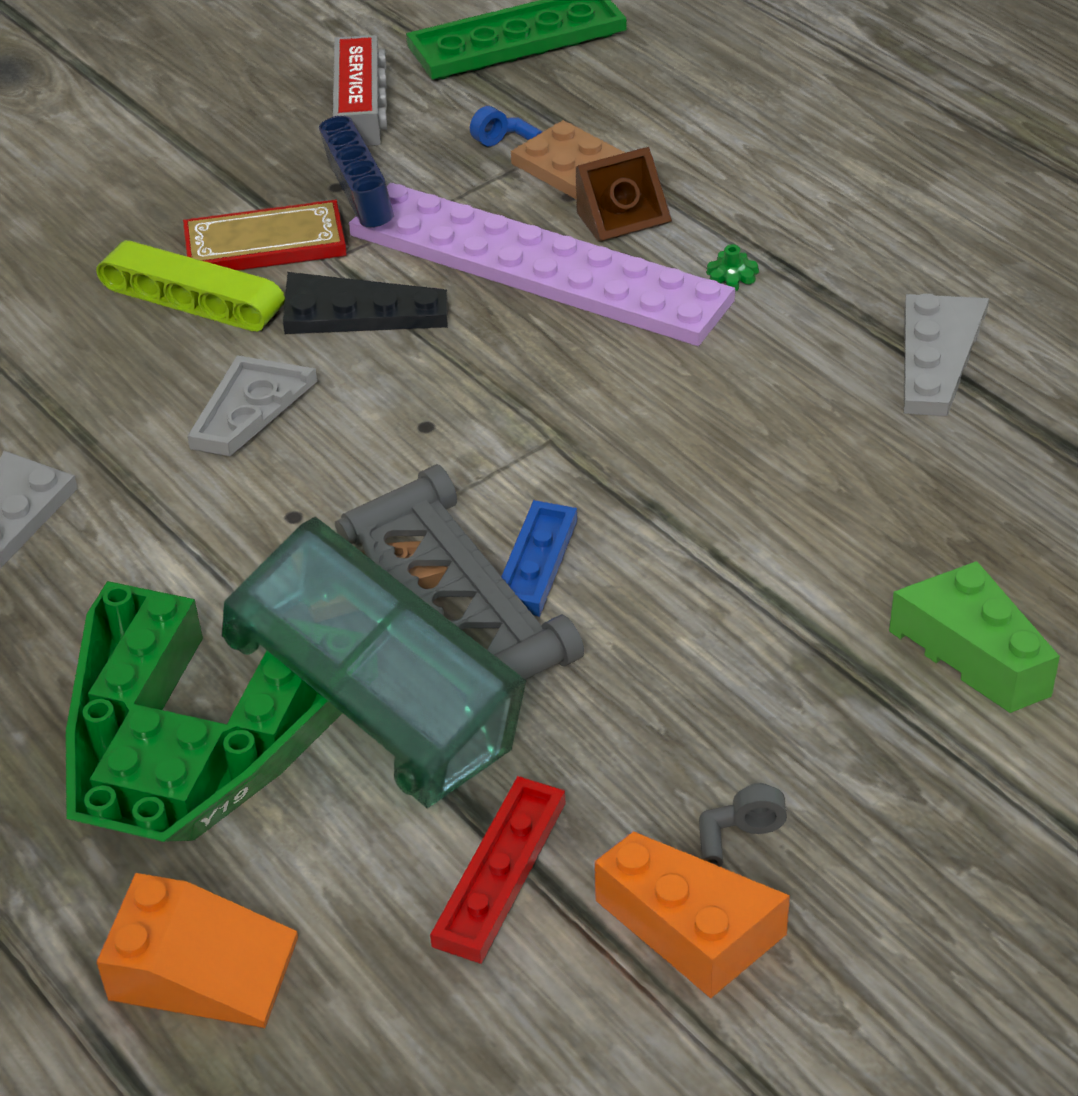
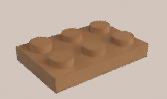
(557, 152)

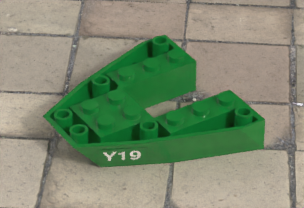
(162, 769)

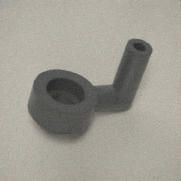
(754, 810)

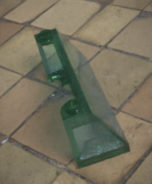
(379, 659)

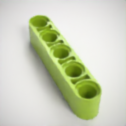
(190, 285)

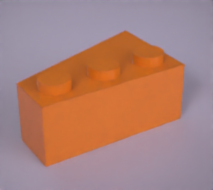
(690, 910)

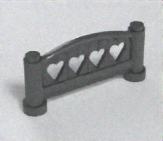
(422, 511)

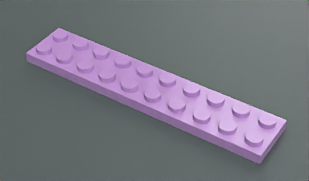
(551, 265)

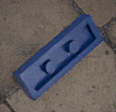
(539, 552)

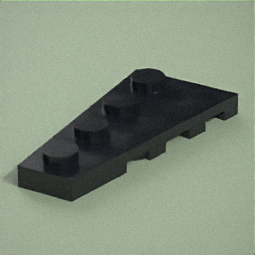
(352, 305)

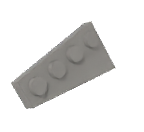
(937, 348)

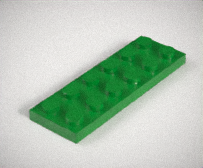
(512, 34)

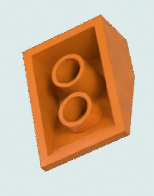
(194, 953)

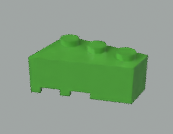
(978, 633)

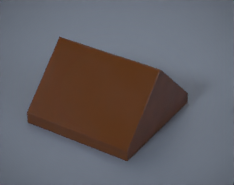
(620, 195)

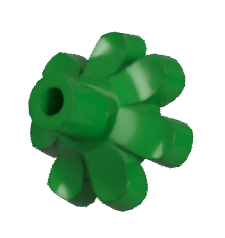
(732, 267)

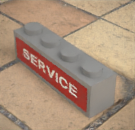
(361, 85)

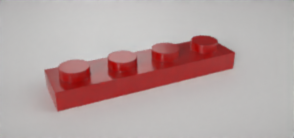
(498, 870)

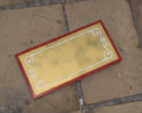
(267, 236)

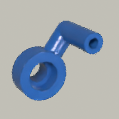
(491, 125)

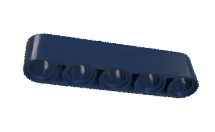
(356, 171)

